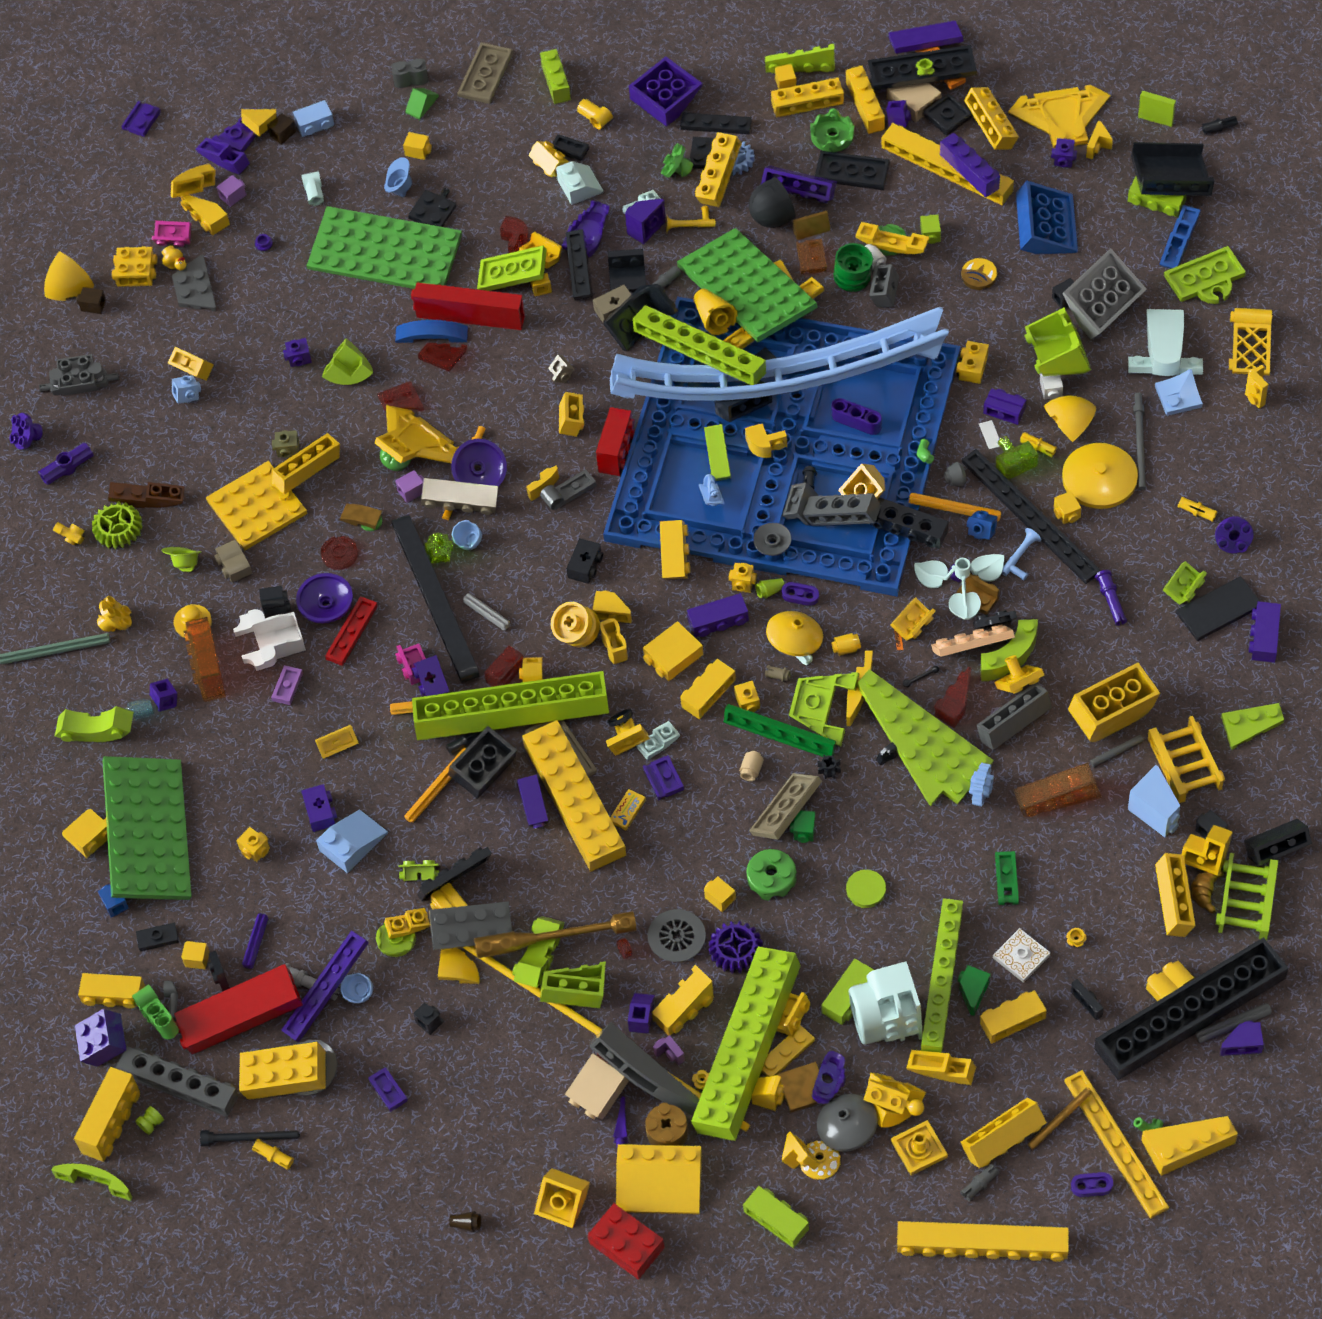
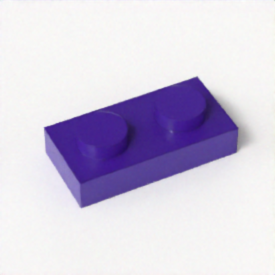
(387, 1089)

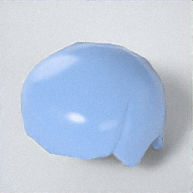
(466, 535)
(356, 988)

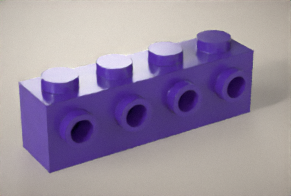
(970, 164)
(802, 184)

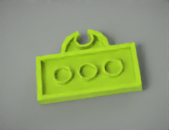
(1205, 276)

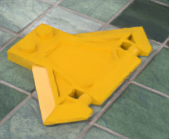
(1061, 112)
(413, 438)

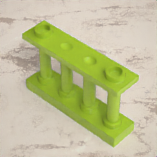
(1266, 890)

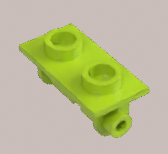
(411, 870)

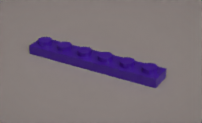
(325, 986)

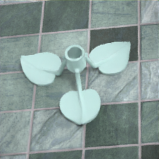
(966, 604)

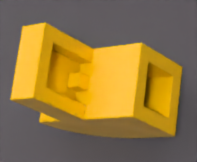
(761, 443)

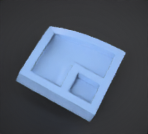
(1179, 393)

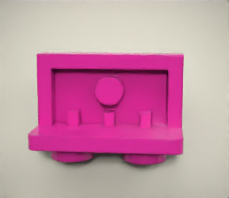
(172, 232)
(408, 657)

